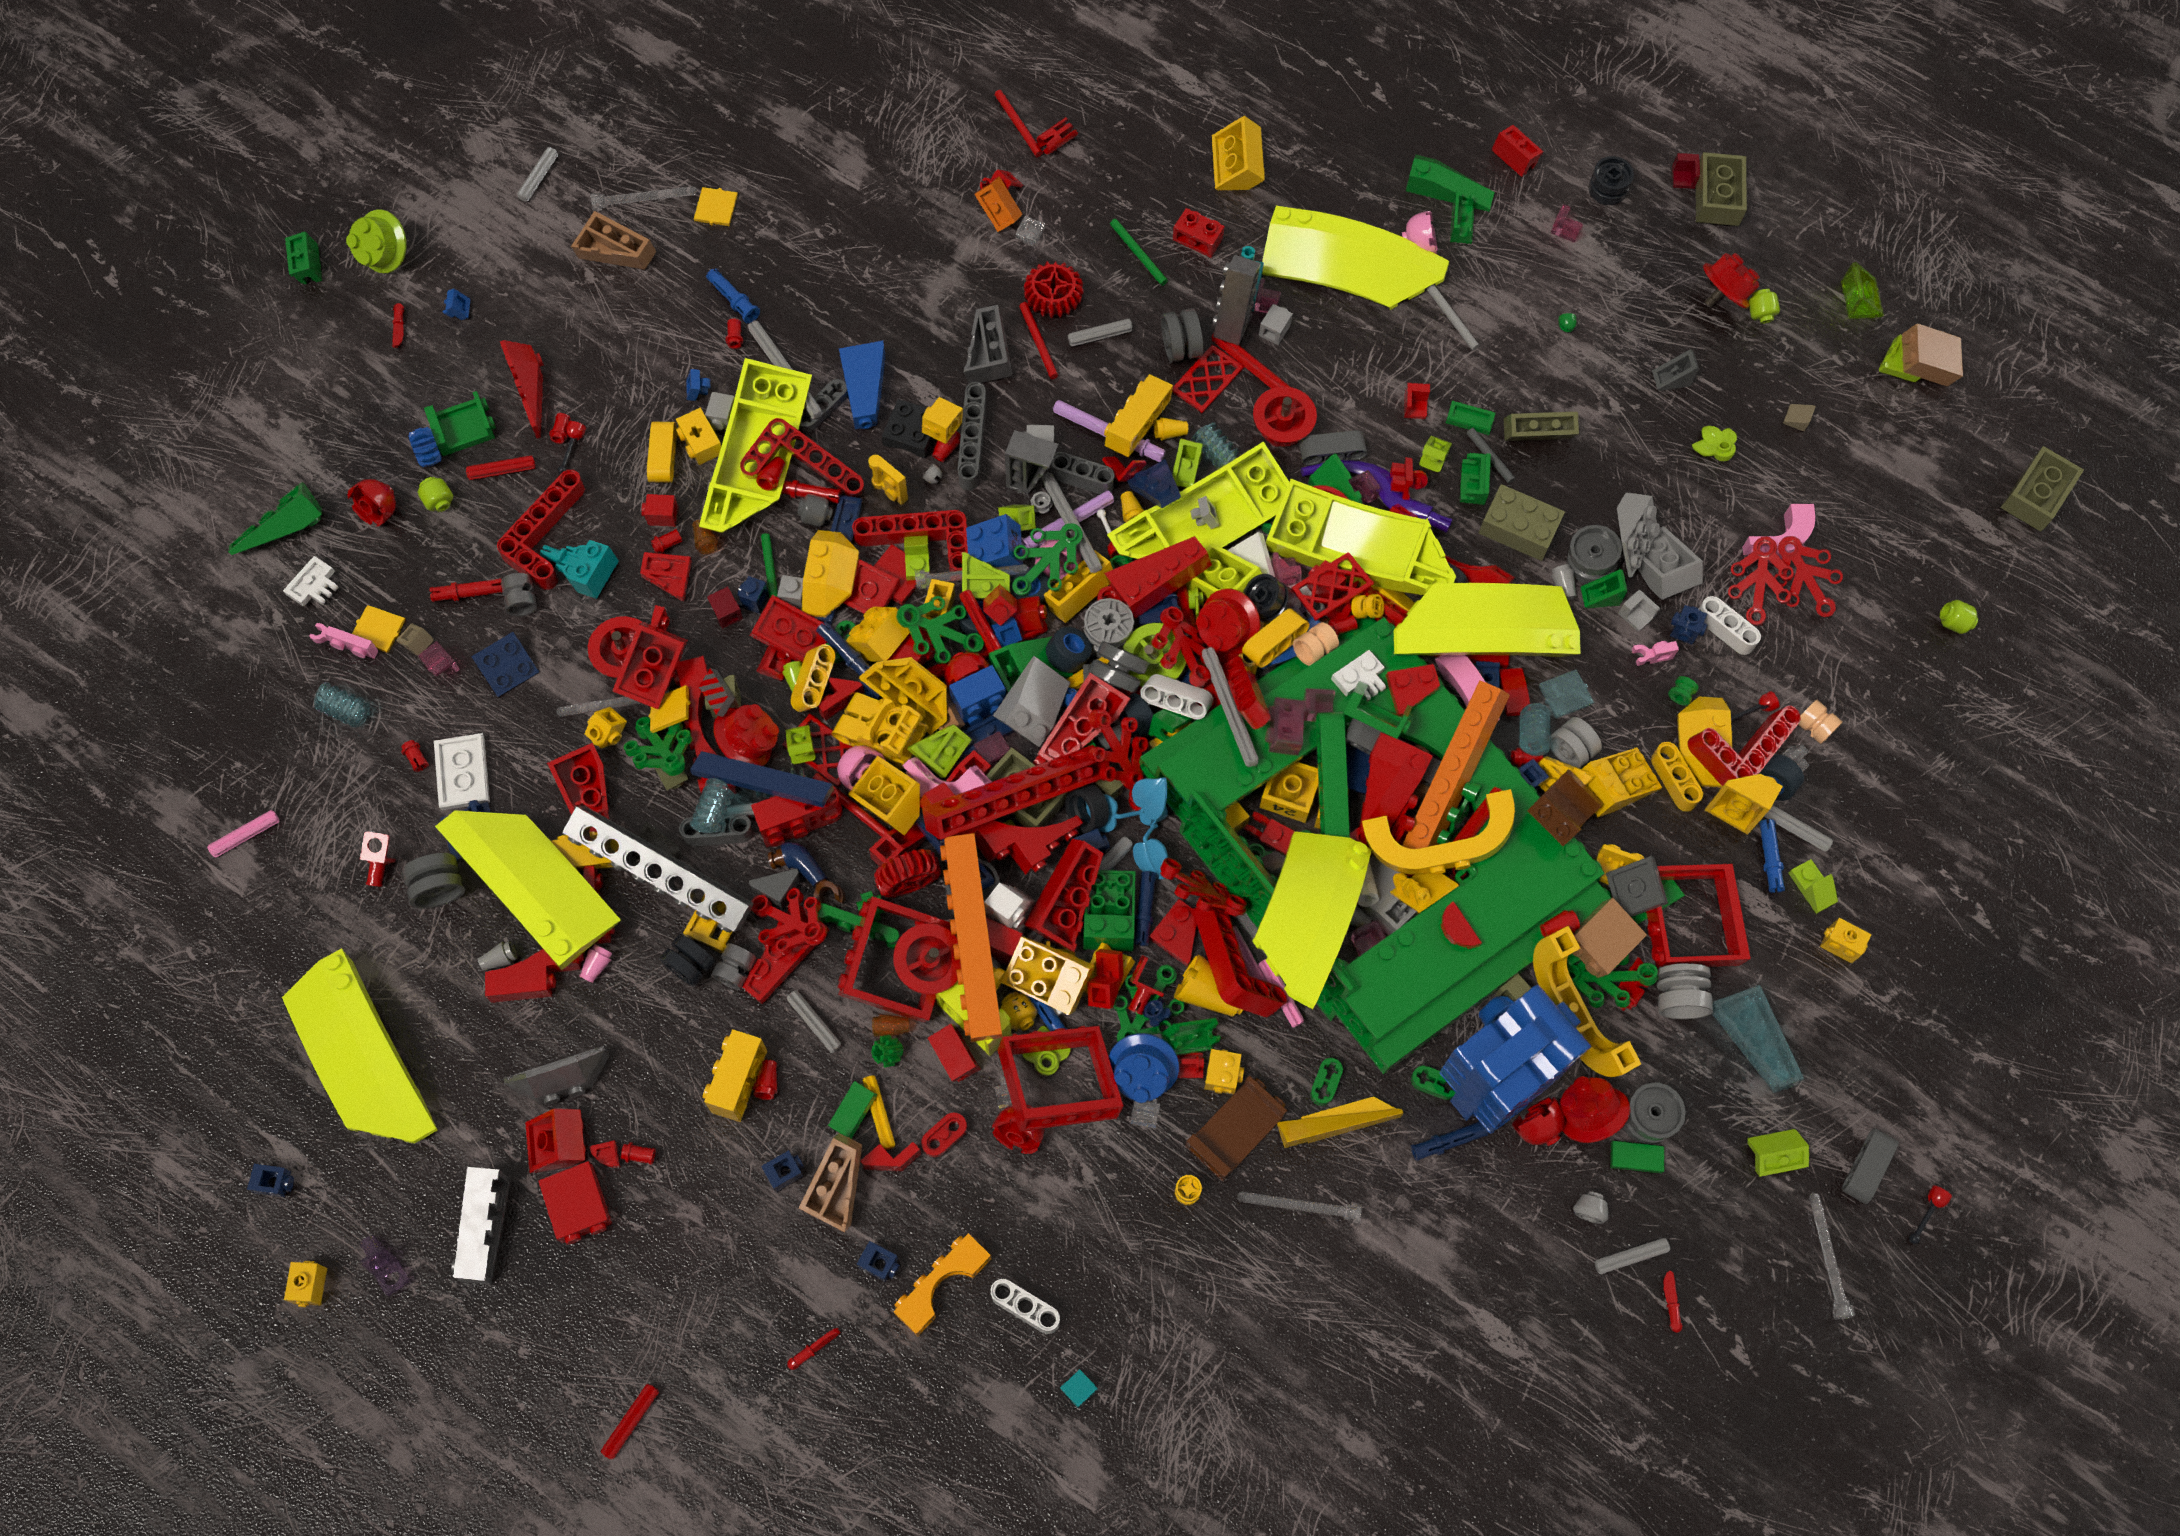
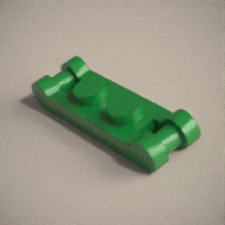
(847, 921)

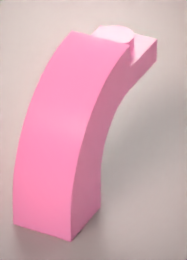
(1798, 523)
(1460, 674)
(969, 780)

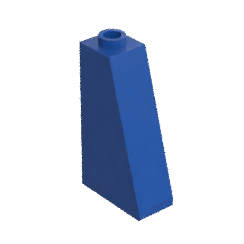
(863, 378)

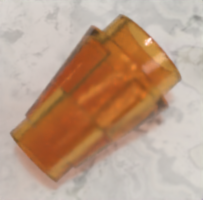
(704, 539)
(889, 1025)

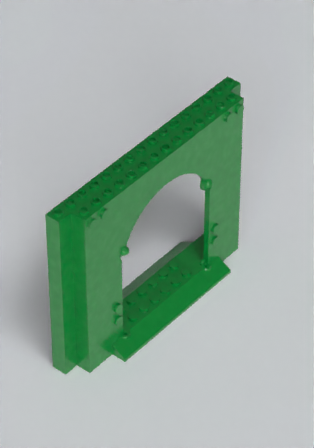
(1414, 977)

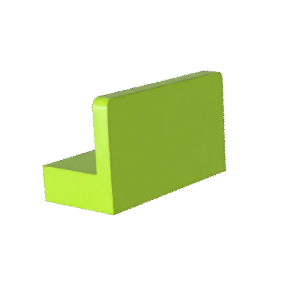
(1779, 1152)

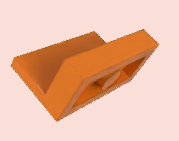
(998, 204)

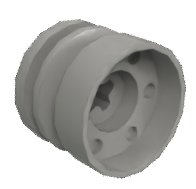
(1097, 621)
(1684, 991)

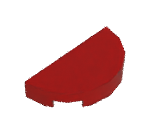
(1457, 928)

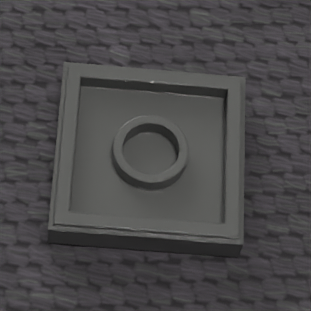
(1637, 886)

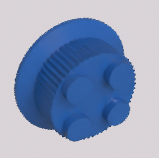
(1143, 1066)

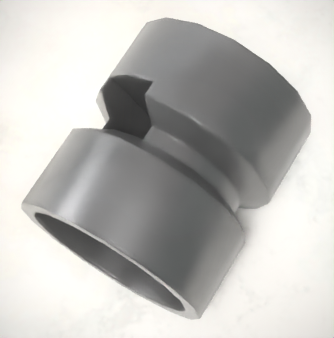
(518, 594)
(733, 967)

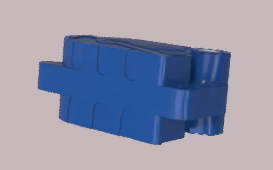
(1514, 1059)

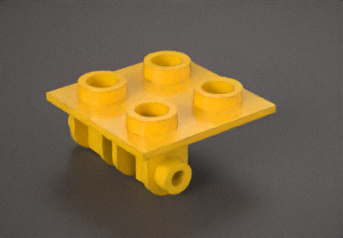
(1421, 889)

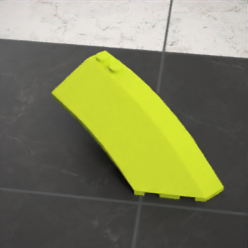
(1348, 256)
(761, 396)
(1242, 492)
(1389, 546)
(1489, 621)
(531, 880)
(1311, 910)
(355, 1053)

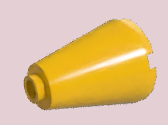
(1201, 990)

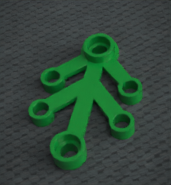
(1049, 556)
(935, 628)
(672, 763)
(1456, 816)
(1605, 982)
(1134, 1028)

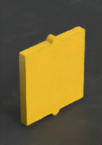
(715, 206)
(379, 627)
(672, 710)

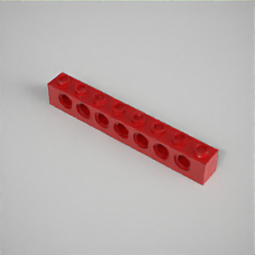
(1012, 793)

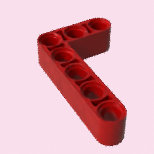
(802, 454)
(921, 524)
(538, 528)
(1244, 691)
(1726, 764)
(1229, 968)

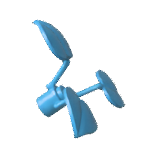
(1151, 798)

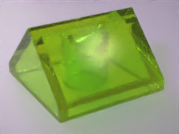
(1861, 293)

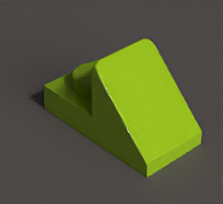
(1435, 453)
(1187, 462)
(916, 555)
(800, 744)
(1817, 890)

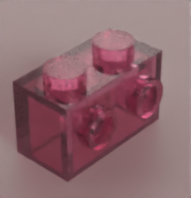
(1286, 726)

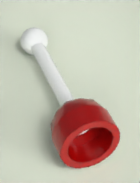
(1111, 549)

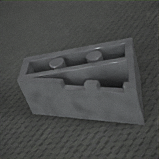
(988, 349)
(1027, 460)

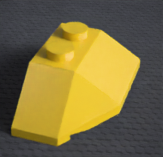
(828, 573)
(910, 685)
(1697, 716)

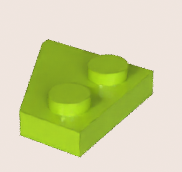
(1893, 361)
(981, 577)
(941, 749)

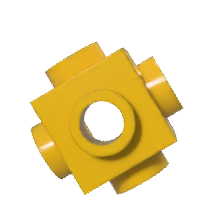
(605, 727)

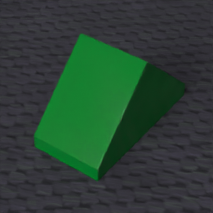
(1605, 591)

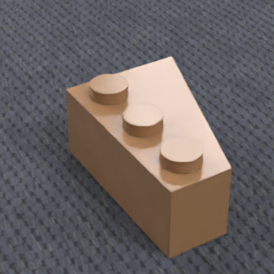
(612, 243)
(834, 1184)

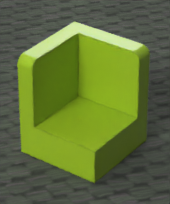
(1022, 514)

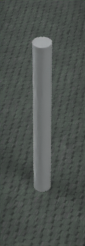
(1452, 316)

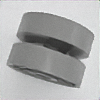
(1575, 742)

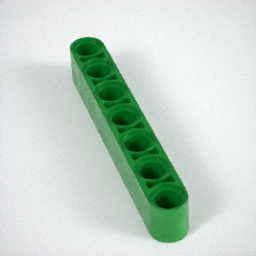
(1332, 774)

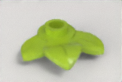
(1716, 443)
(1195, 600)
(1053, 1056)

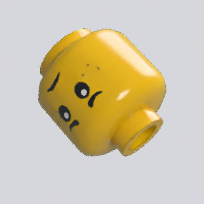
(1020, 1010)

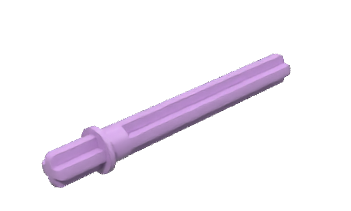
(1098, 426)
(1081, 513)

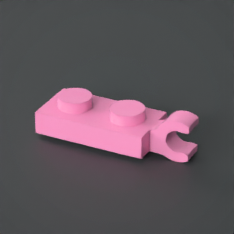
(341, 639)

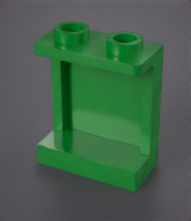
(461, 425)
(1377, 716)

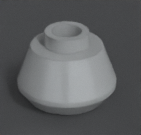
(1592, 1208)

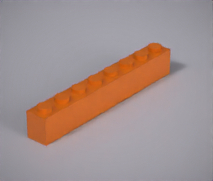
(1457, 765)
(972, 938)

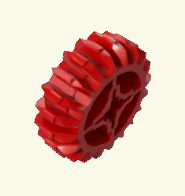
(1066, 294)
(907, 873)

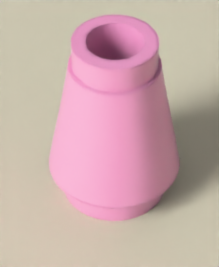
(595, 962)

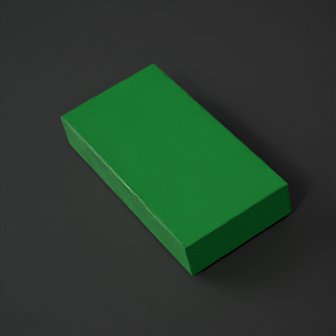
(1470, 417)
(852, 1109)
(1637, 1157)

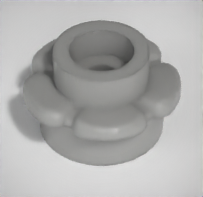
(1041, 497)

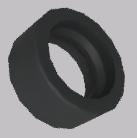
(1097, 805)

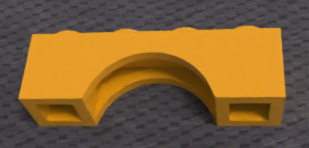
(965, 1259)

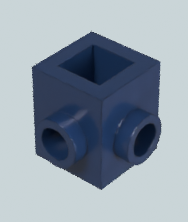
(1688, 624)

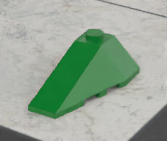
(1441, 182)
(1336, 475)
(292, 514)

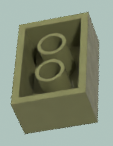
(1721, 189)
(2042, 488)
(1521, 522)
(1035, 815)

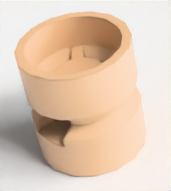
(1315, 643)
(1819, 721)

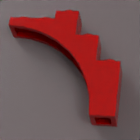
(1027, 845)
(534, 975)

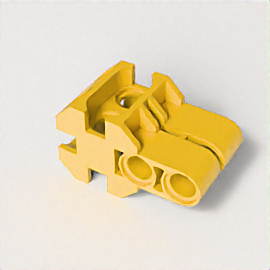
(881, 727)

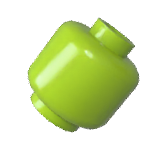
(1764, 306)
(435, 494)
(1958, 616)

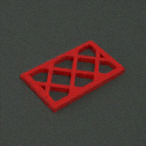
(1212, 394)
(1332, 568)
(824, 731)

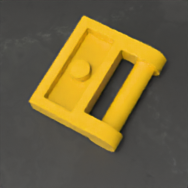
(891, 481)
(702, 930)

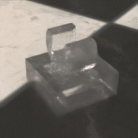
(1030, 231)
(1797, 753)
(1002, 1094)
(1145, 1113)

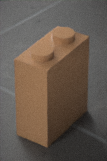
(1932, 355)
(1606, 938)

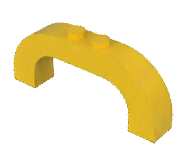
(1447, 855)
(1553, 977)

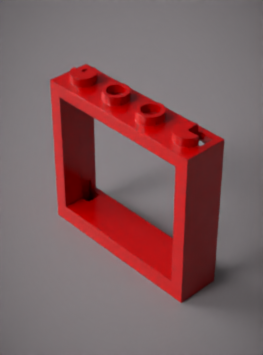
(1730, 913)
(854, 958)
(1061, 1114)

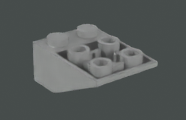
(1637, 528)
(1389, 910)

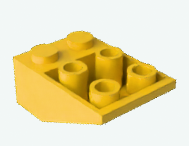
(1621, 780)
(1048, 975)

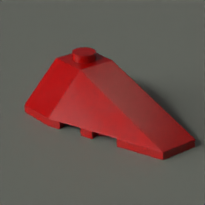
(528, 379)
(1073, 728)
(1392, 778)
(581, 780)

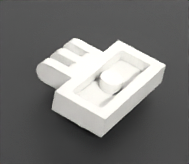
(311, 583)
(1362, 669)

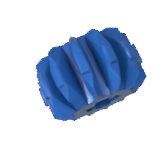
(424, 447)

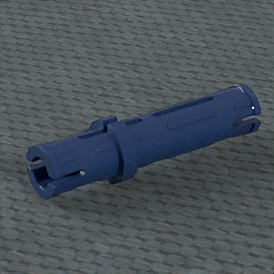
(834, 639)
(1144, 912)
(1439, 1144)

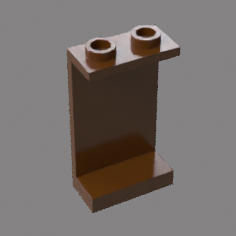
(1565, 807)
(1237, 1128)

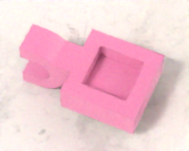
(1660, 652)

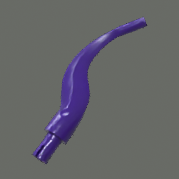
(1389, 497)

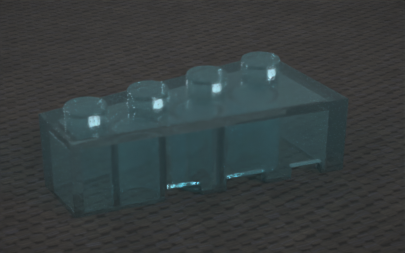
(1759, 1037)

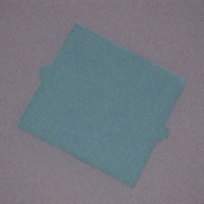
(1566, 694)

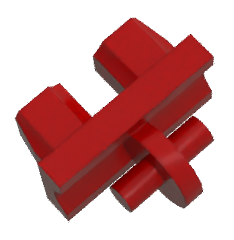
(1404, 477)

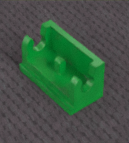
(1462, 219)
(303, 257)
(1475, 478)
(1166, 721)
(1191, 1036)

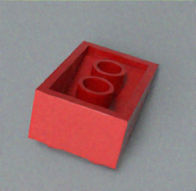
(649, 665)

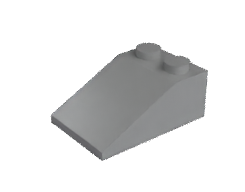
(1670, 566)
(1033, 702)

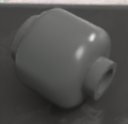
(814, 510)

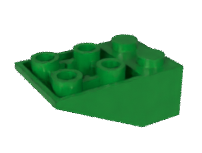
(1013, 659)
(1111, 911)

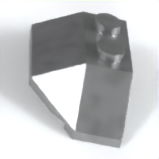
(560, 1078)

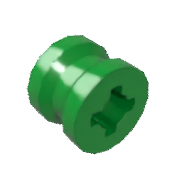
(1683, 690)

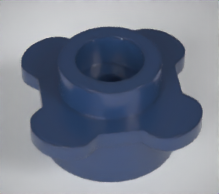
(1156, 1012)

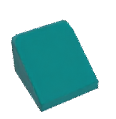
(1079, 1388)

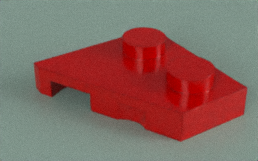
(667, 572)
(1412, 686)
(1176, 932)

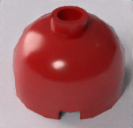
(372, 501)
(962, 666)
(1541, 1123)
(1008, 1133)

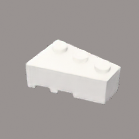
(1009, 906)

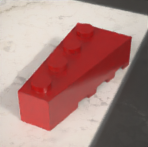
(1157, 575)
(1066, 896)

